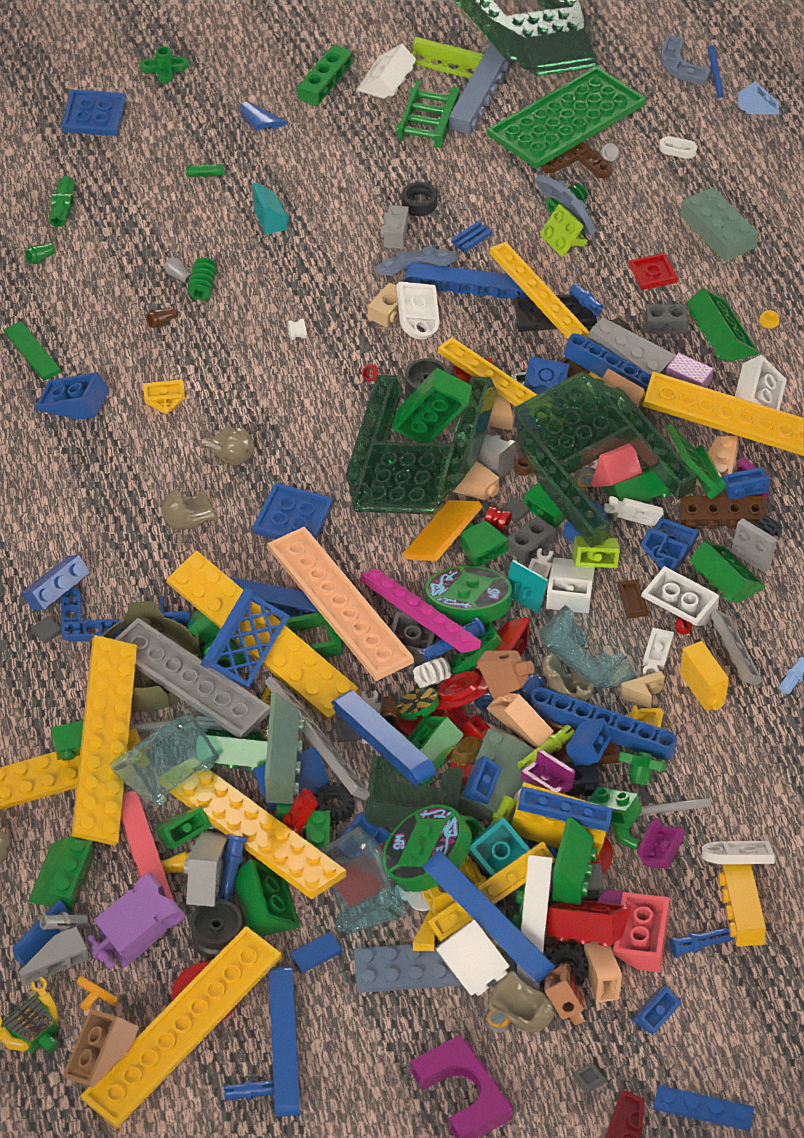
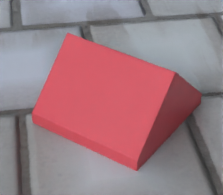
(616, 466)

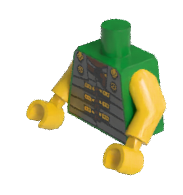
(32, 1023)

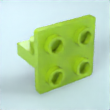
(563, 231)

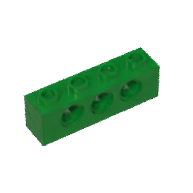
(325, 75)

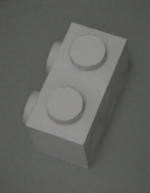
(395, 226)

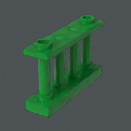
(441, 123)

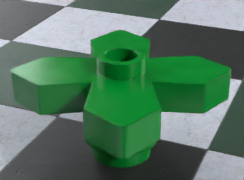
(164, 64)
(641, 766)

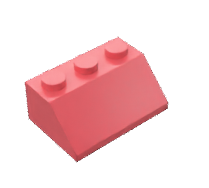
(645, 931)

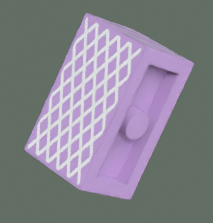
(690, 370)

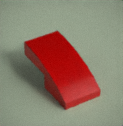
(469, 726)

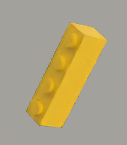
(743, 904)

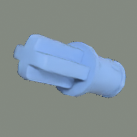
(793, 677)

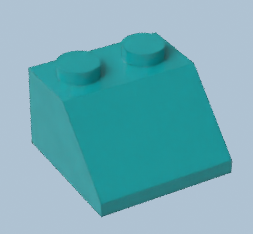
(269, 210)
(497, 847)

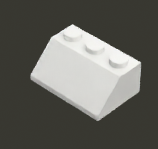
(388, 72)
(761, 383)
(682, 597)

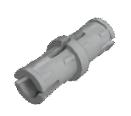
(63, 921)

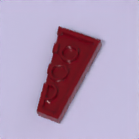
(627, 1117)

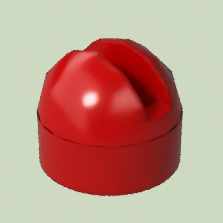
(366, 371)
(680, 626)

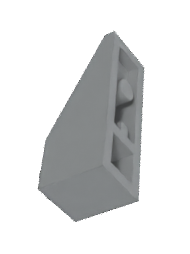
(57, 955)

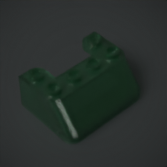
(394, 801)

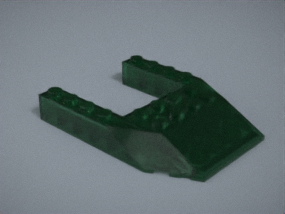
(540, 40)
(576, 425)
(413, 474)

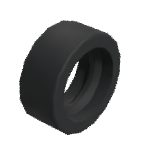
(419, 188)

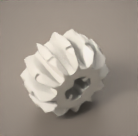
(432, 672)

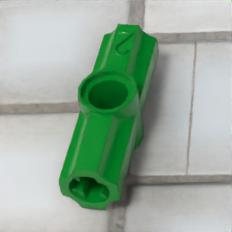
(61, 201)

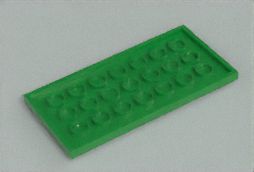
(566, 117)

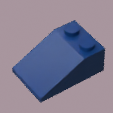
(74, 396)

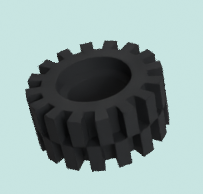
(339, 793)
(574, 956)

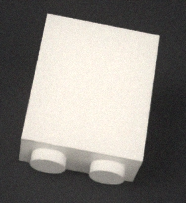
(472, 958)

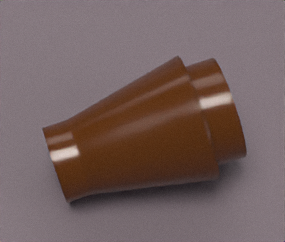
(159, 317)
(389, 711)

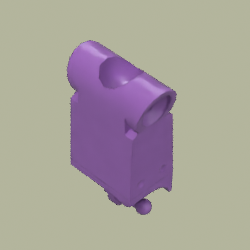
(134, 922)

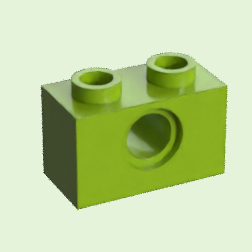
(602, 555)

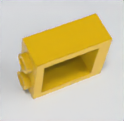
(438, 901)

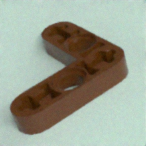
(581, 156)

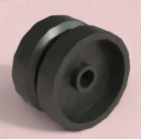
(419, 371)
(215, 927)

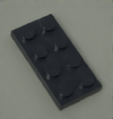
(531, 318)

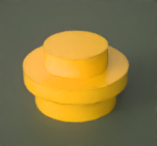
(769, 319)

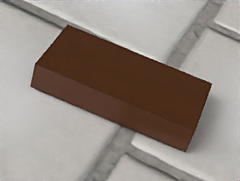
(631, 599)

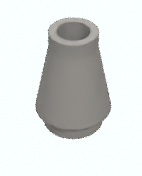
(177, 269)

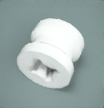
(297, 329)

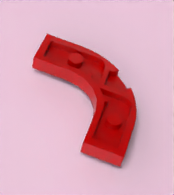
(300, 811)

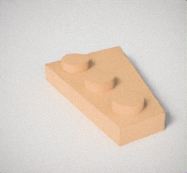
(724, 454)

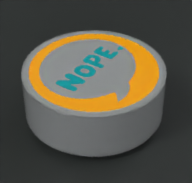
(584, 477)
(497, 1021)

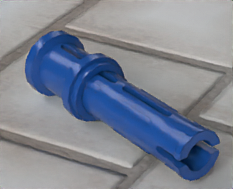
(441, 646)
(233, 857)
(693, 941)

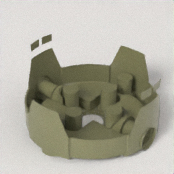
(149, 695)

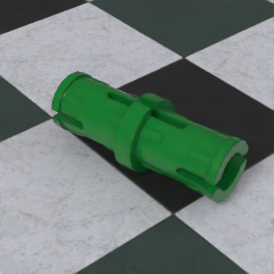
(204, 170)

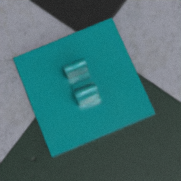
(527, 586)

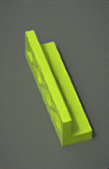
(447, 55)

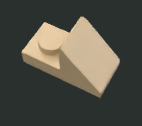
(641, 688)

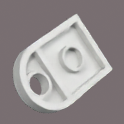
(418, 308)
(738, 852)

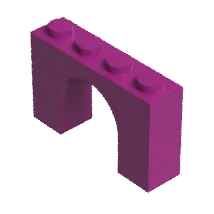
(458, 1059)

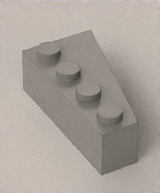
(205, 868)

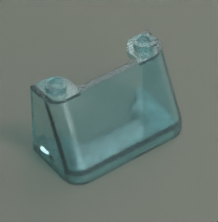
(566, 641)
(165, 759)
(367, 892)

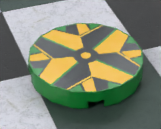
(418, 702)

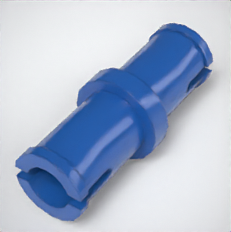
(586, 299)
(248, 1090)

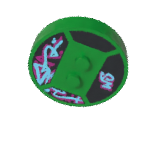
(469, 593)
(419, 839)

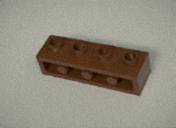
(720, 511)

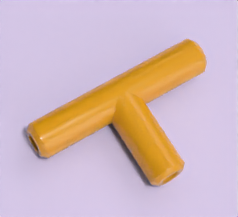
(95, 993)

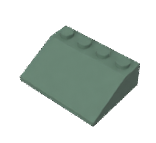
(282, 751)
(505, 752)

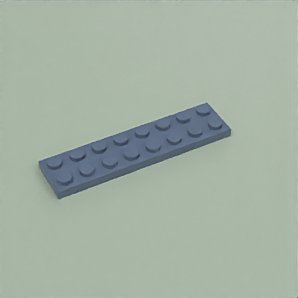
(403, 969)

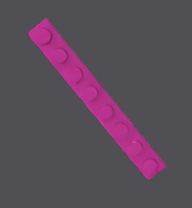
(420, 611)

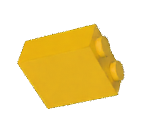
(704, 676)

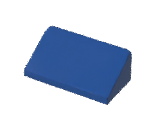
(482, 780)
(656, 1010)

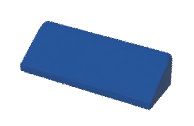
(36, 938)

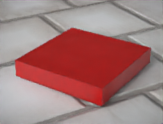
(653, 271)

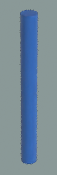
(715, 71)

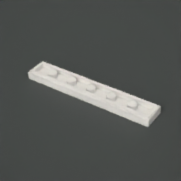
(535, 907)

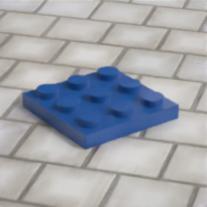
(93, 112)
(290, 510)

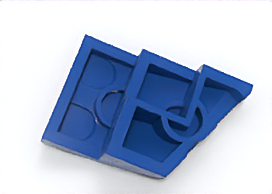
(669, 548)

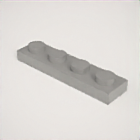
(736, 648)

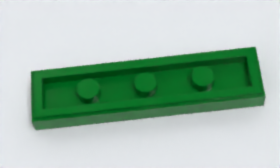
(32, 351)

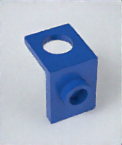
(180, 616)

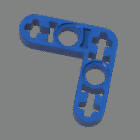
(76, 623)

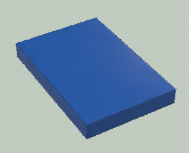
(311, 774)

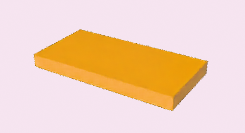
(442, 530)

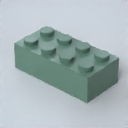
(719, 224)

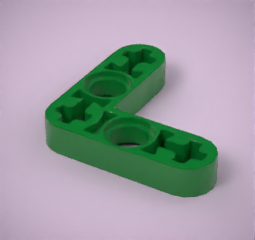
(489, 642)

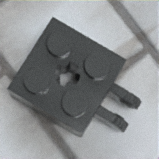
(413, 637)

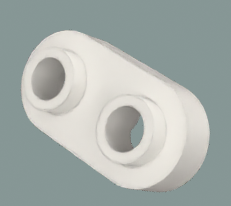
(678, 147)

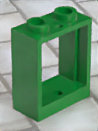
(324, 649)

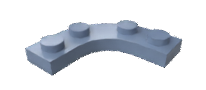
(677, 66)
(559, 191)
(425, 256)

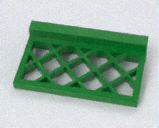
(699, 462)

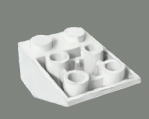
(570, 586)

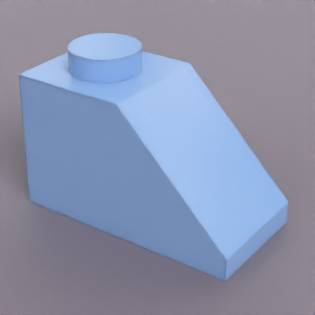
(757, 100)

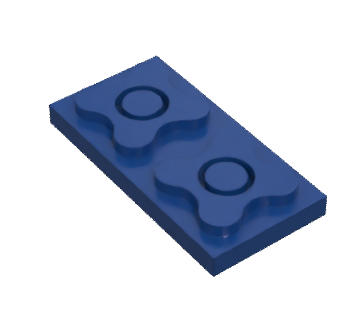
(544, 374)

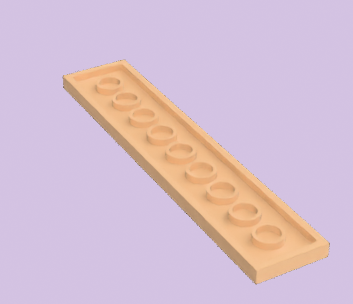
(340, 604)

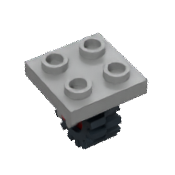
(757, 542)

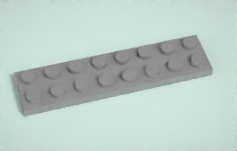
(199, 687)

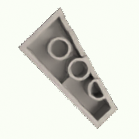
(630, 346)

